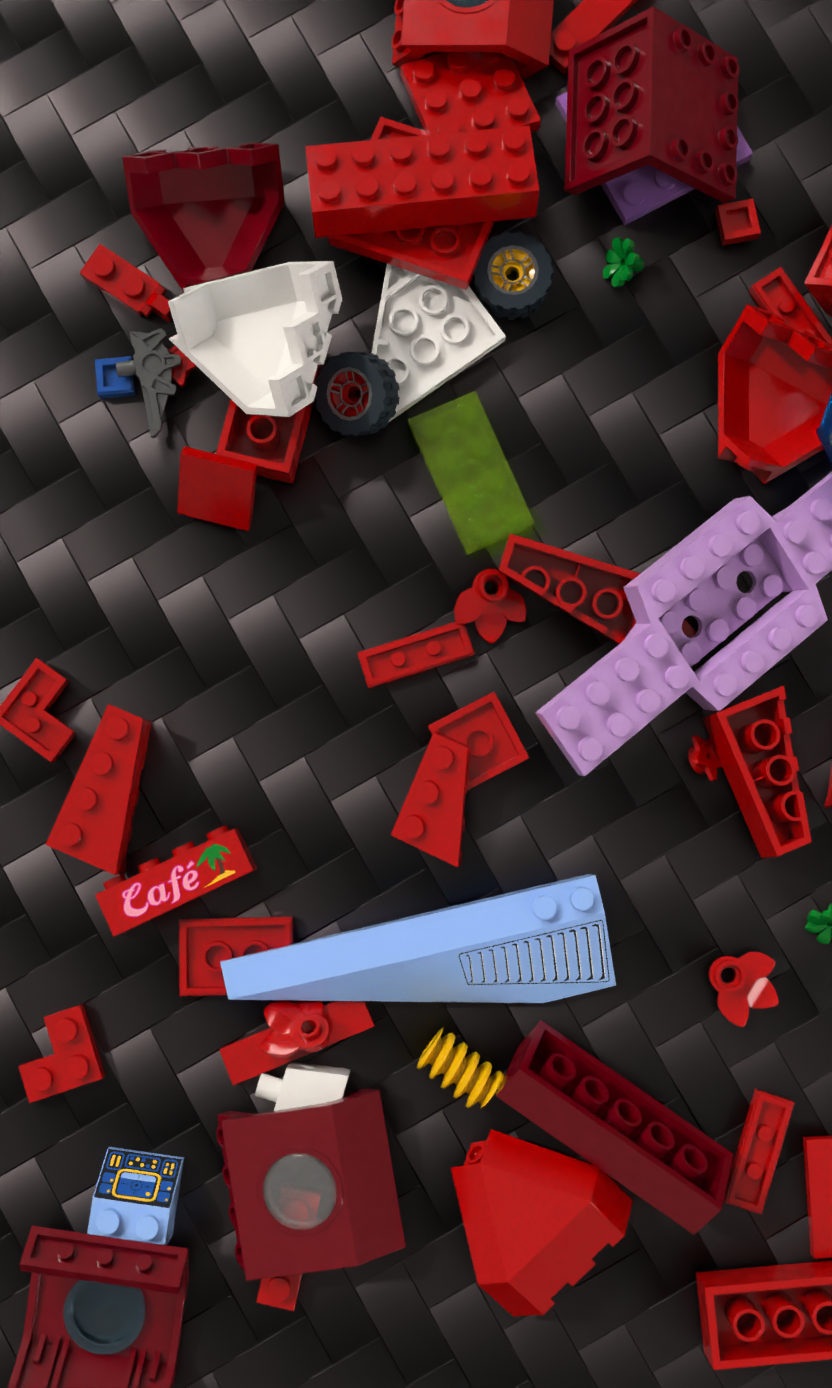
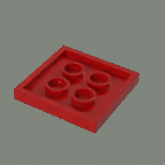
(468, 92)

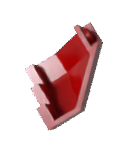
(771, 394)
(534, 1219)

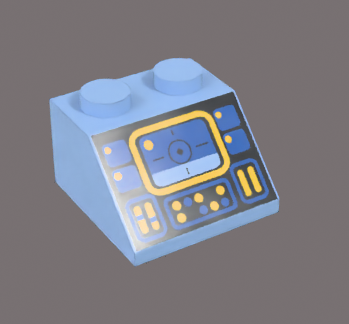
(136, 1196)

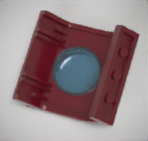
(100, 1312)

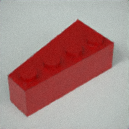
(573, 583)
(762, 771)
(103, 796)

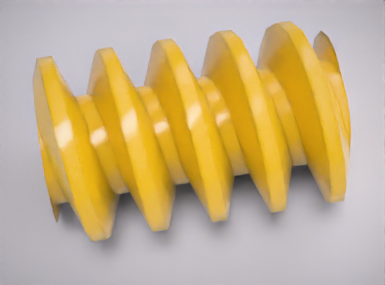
(460, 1069)

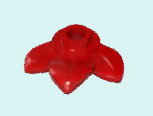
(488, 610)
(746, 988)
(290, 1023)

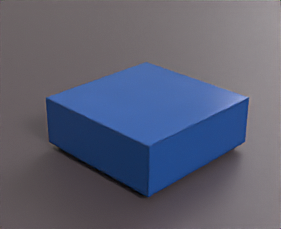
(109, 383)

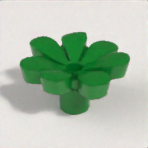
(622, 262)
(821, 924)

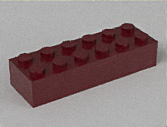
(617, 1127)

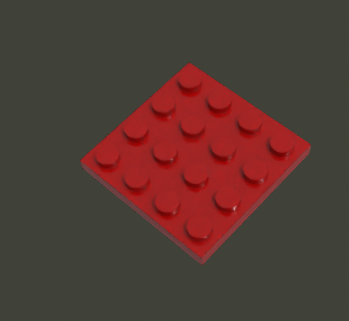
(435, 252)

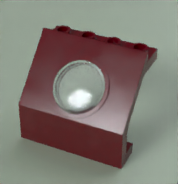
(311, 1186)

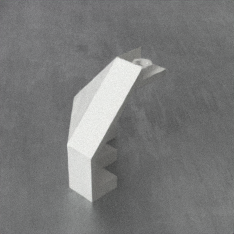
(261, 333)

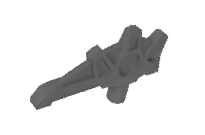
(154, 370)

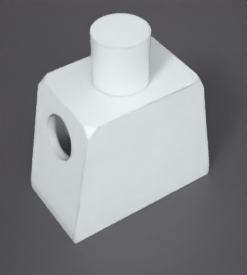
(303, 1085)

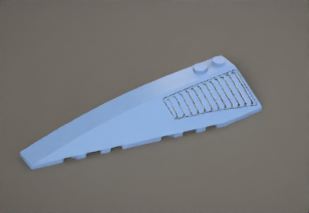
(491, 950)

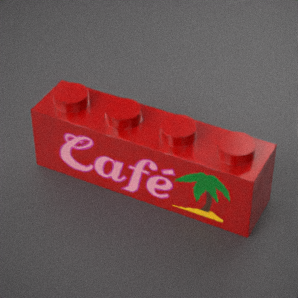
(175, 881)

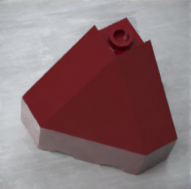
(206, 206)

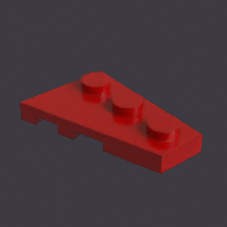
(436, 801)

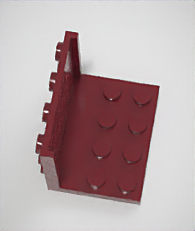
(655, 100)

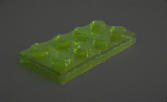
(470, 472)

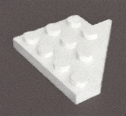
(429, 332)

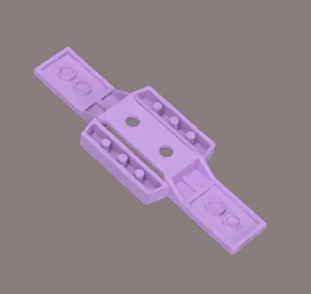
(700, 581)

